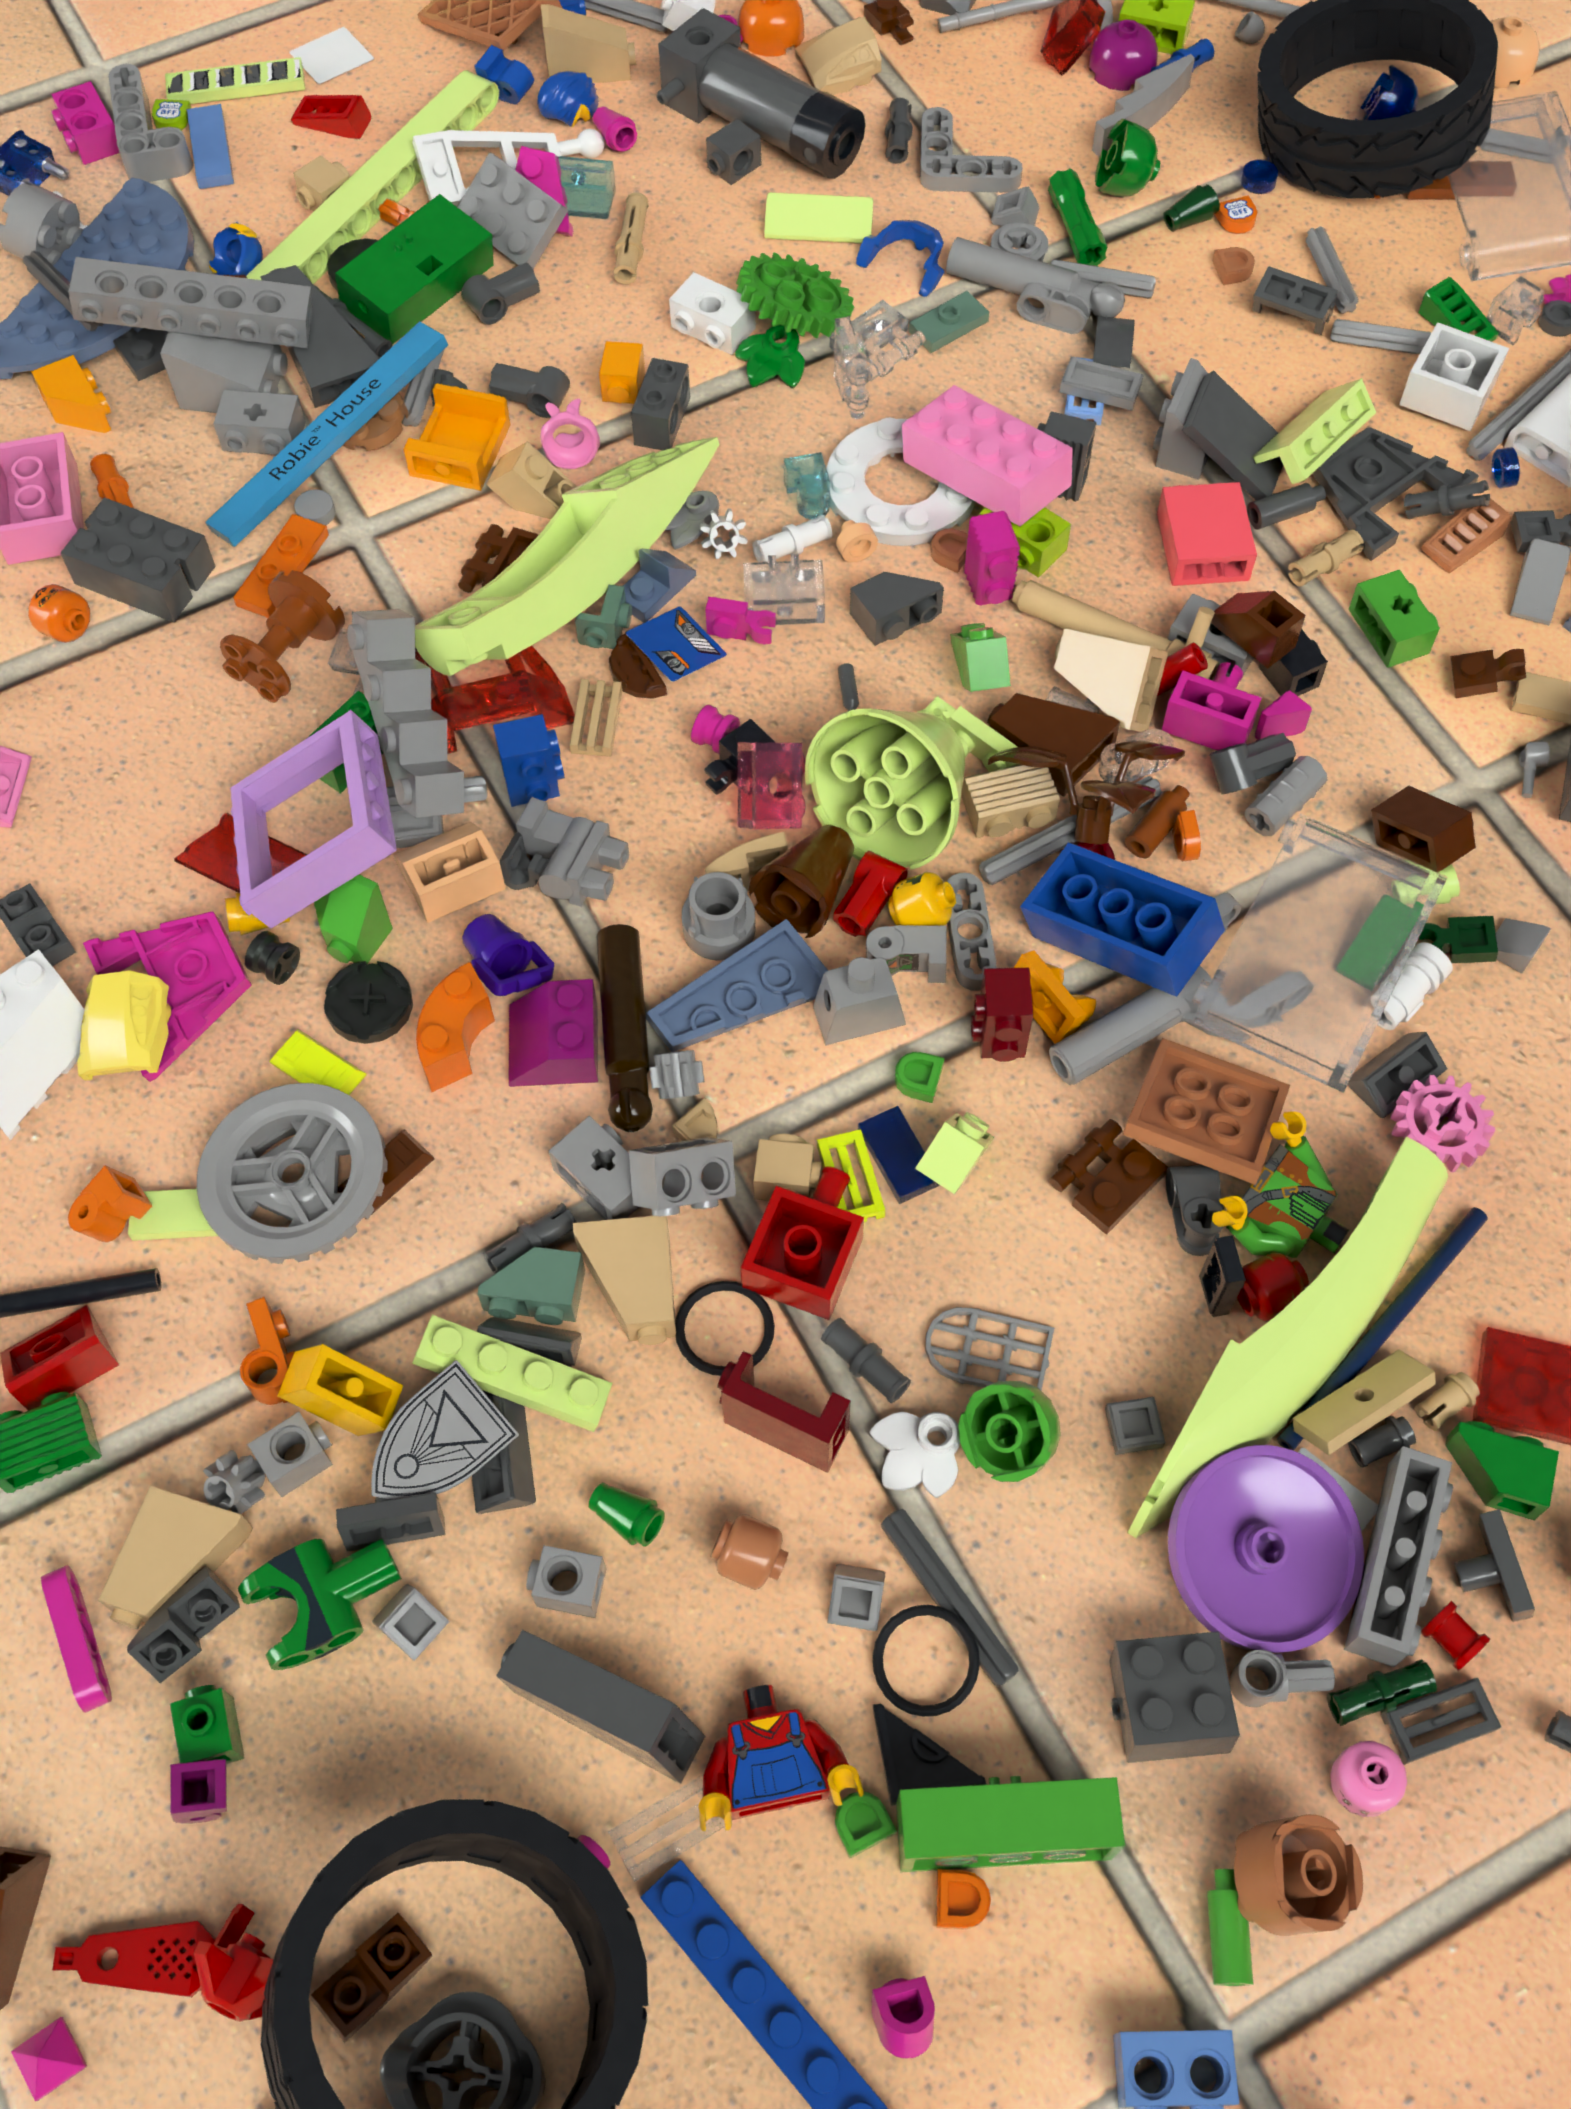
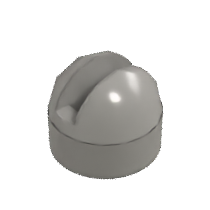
(1250, 28)

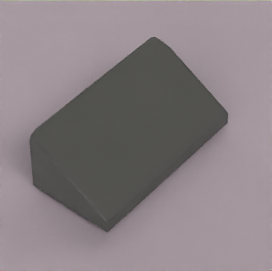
(1395, 1069)
(542, 1340)

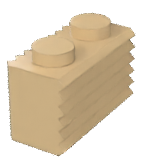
(1010, 799)

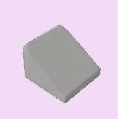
(1015, 207)
(1519, 942)
(856, 1597)
(410, 1621)

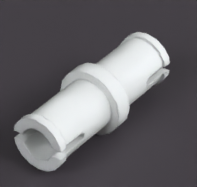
(793, 539)

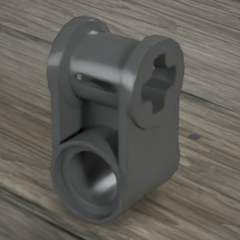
(1194, 1197)

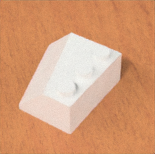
(36, 1036)

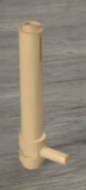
(1081, 617)

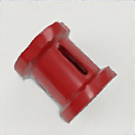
(1455, 1635)

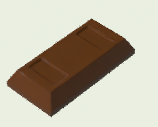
(405, 1161)

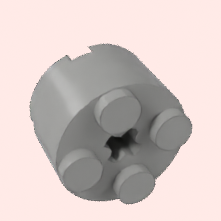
(39, 223)

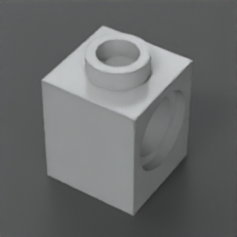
(271, 1449)
(583, 1596)

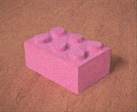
(38, 498)

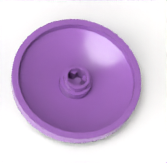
(1266, 1549)

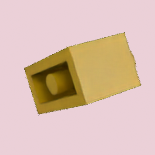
(340, 1390)

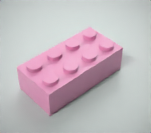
(987, 454)

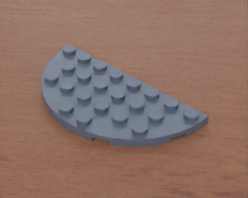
(134, 228)

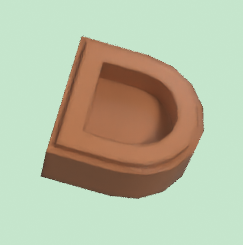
(1233, 264)
(949, 548)

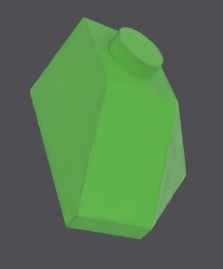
(353, 920)

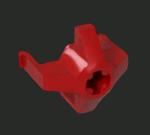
(234, 1970)

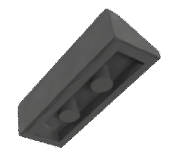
(508, 1476)

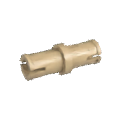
(1325, 557)

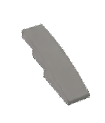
(1151, 100)

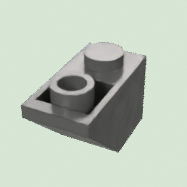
(894, 604)

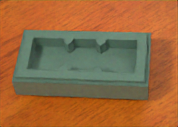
(950, 321)

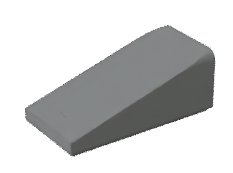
(1540, 581)

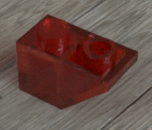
(1070, 32)

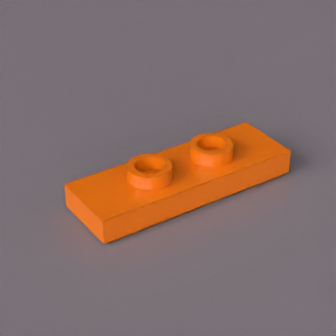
(289, 551)

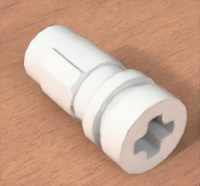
(1421, 976)

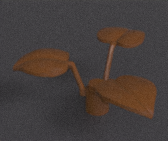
(1096, 811)

